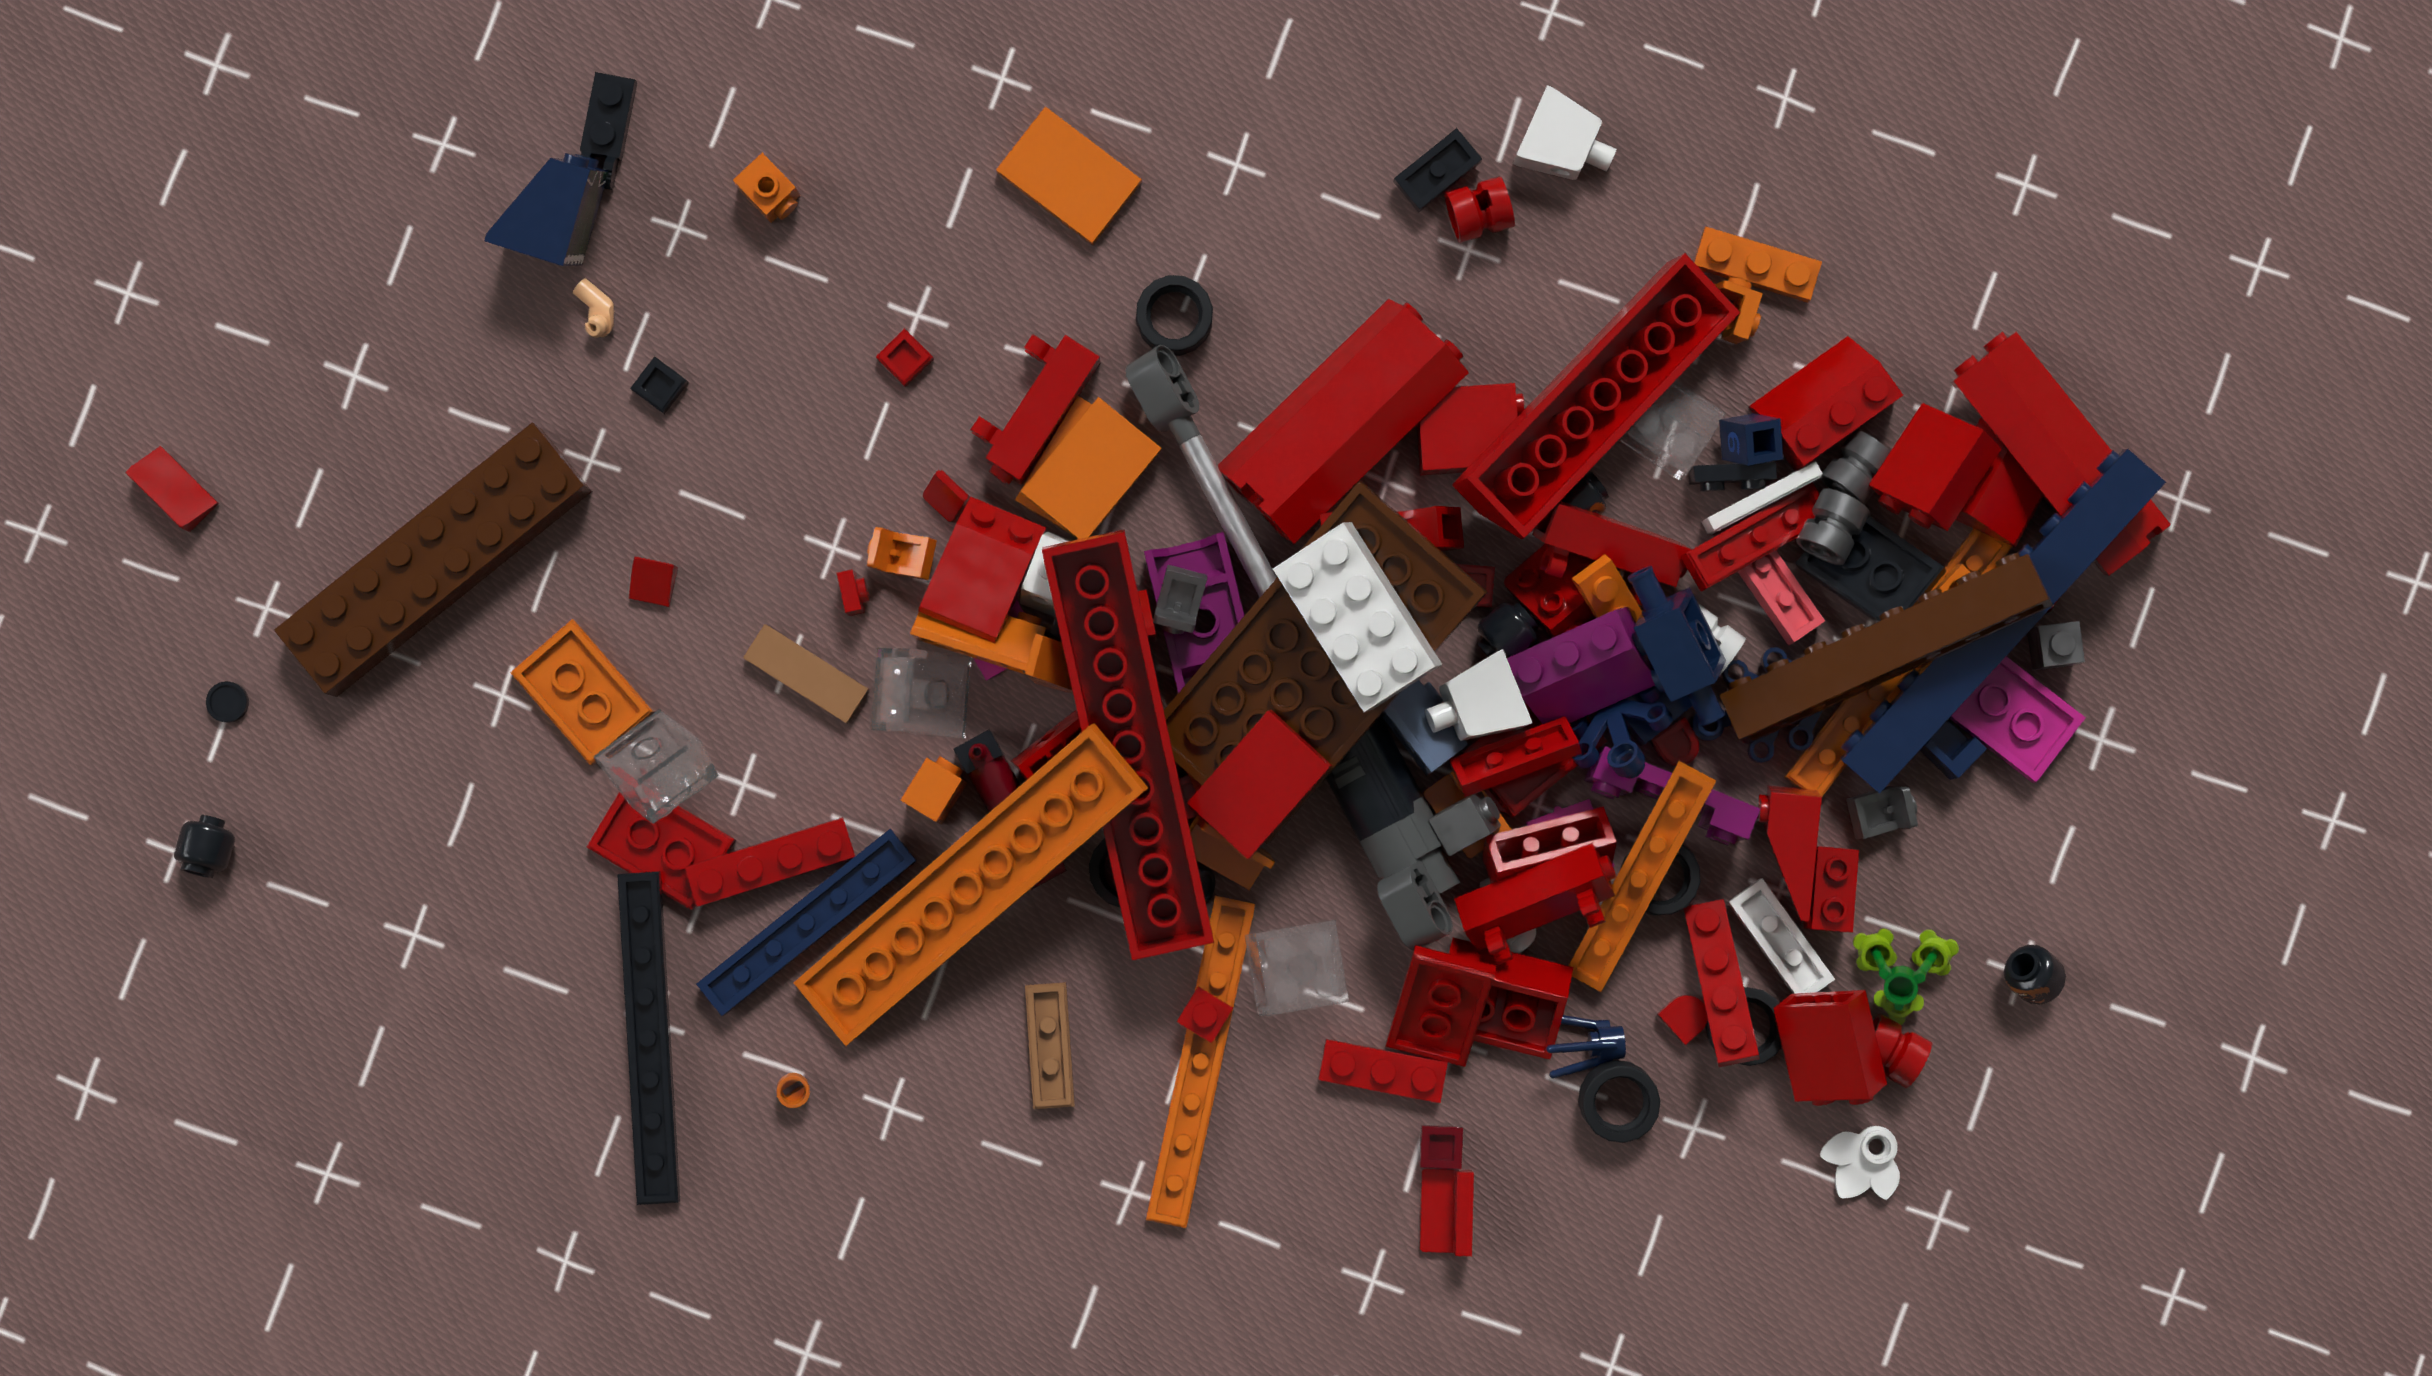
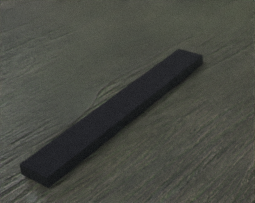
(648, 1038)

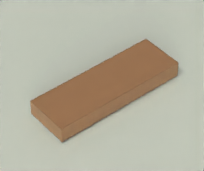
(806, 673)
(1049, 1045)

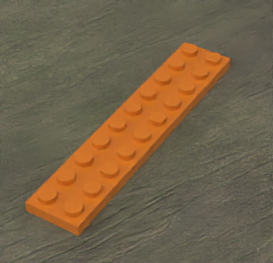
(971, 884)

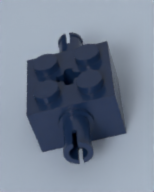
(1678, 645)

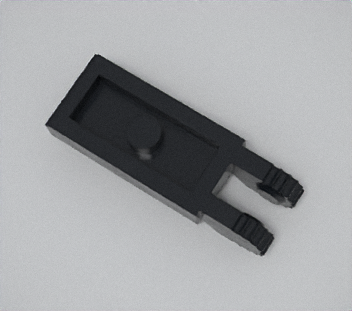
(608, 121)

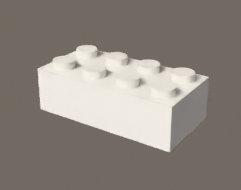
(1357, 616)

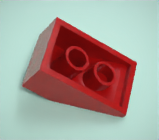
(982, 569)
(1792, 828)

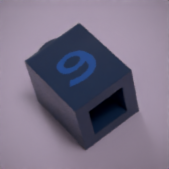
(1751, 439)

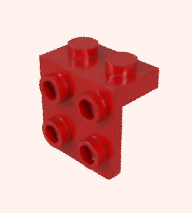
(1549, 598)

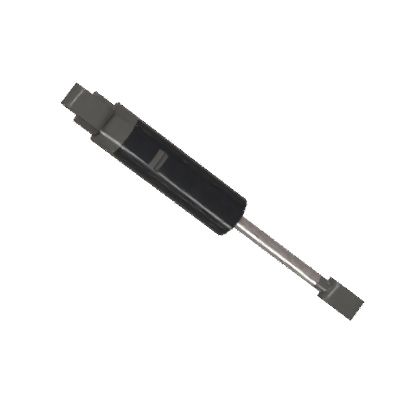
(1373, 777)

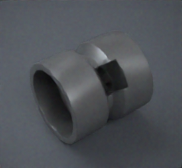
(1857, 467)
(1834, 523)

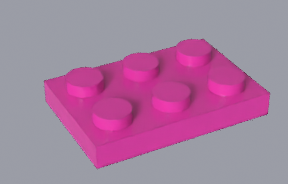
(2018, 719)

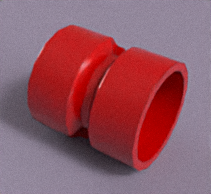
(1465, 213)
(1901, 1054)

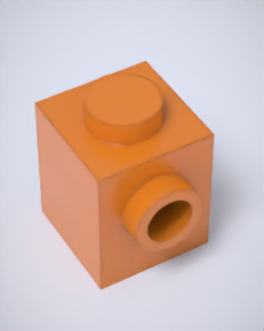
(767, 188)

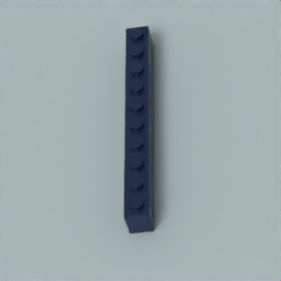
(1946, 682)

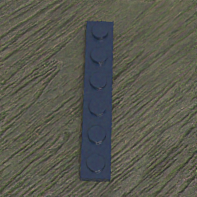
(806, 922)

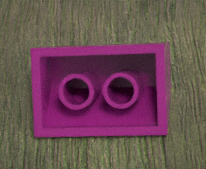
(1583, 669)

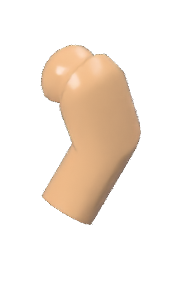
(600, 309)

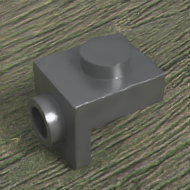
(1179, 600)
(1882, 812)

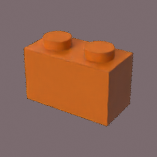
(935, 789)

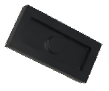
(1437, 170)
(1715, 476)

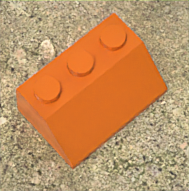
(1009, 650)

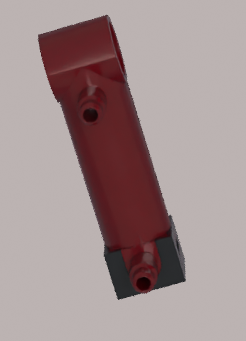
(992, 777)

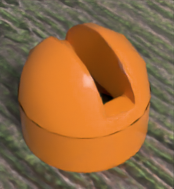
(796, 1097)

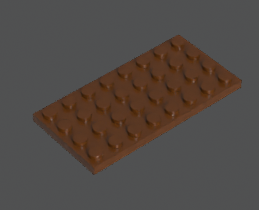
(1282, 667)

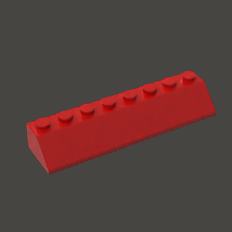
(1597, 397)

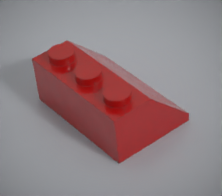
(1828, 400)
(2002, 499)
(1523, 1001)

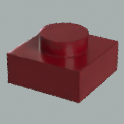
(1441, 1147)

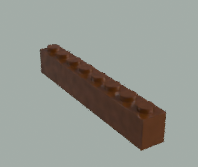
(1886, 648)

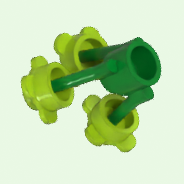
(1902, 982)

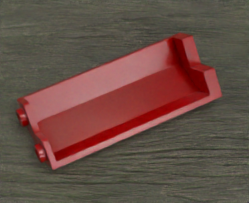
(1343, 419)
(2047, 435)

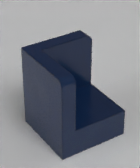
(1952, 750)

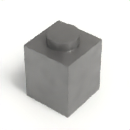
(2056, 645)
(1466, 822)

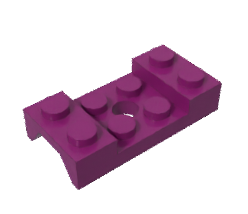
(1220, 598)
(1723, 816)

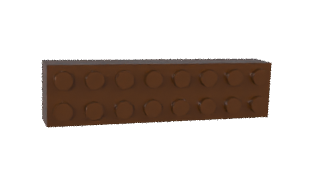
(432, 560)

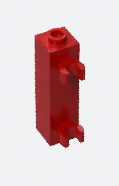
(1041, 410)
(1593, 535)
(1535, 898)

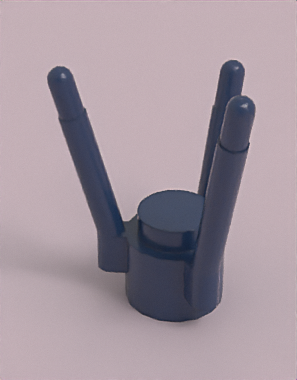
(1605, 1043)

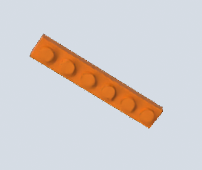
(1641, 874)

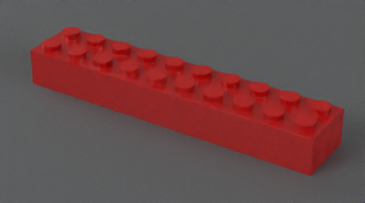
(1120, 693)

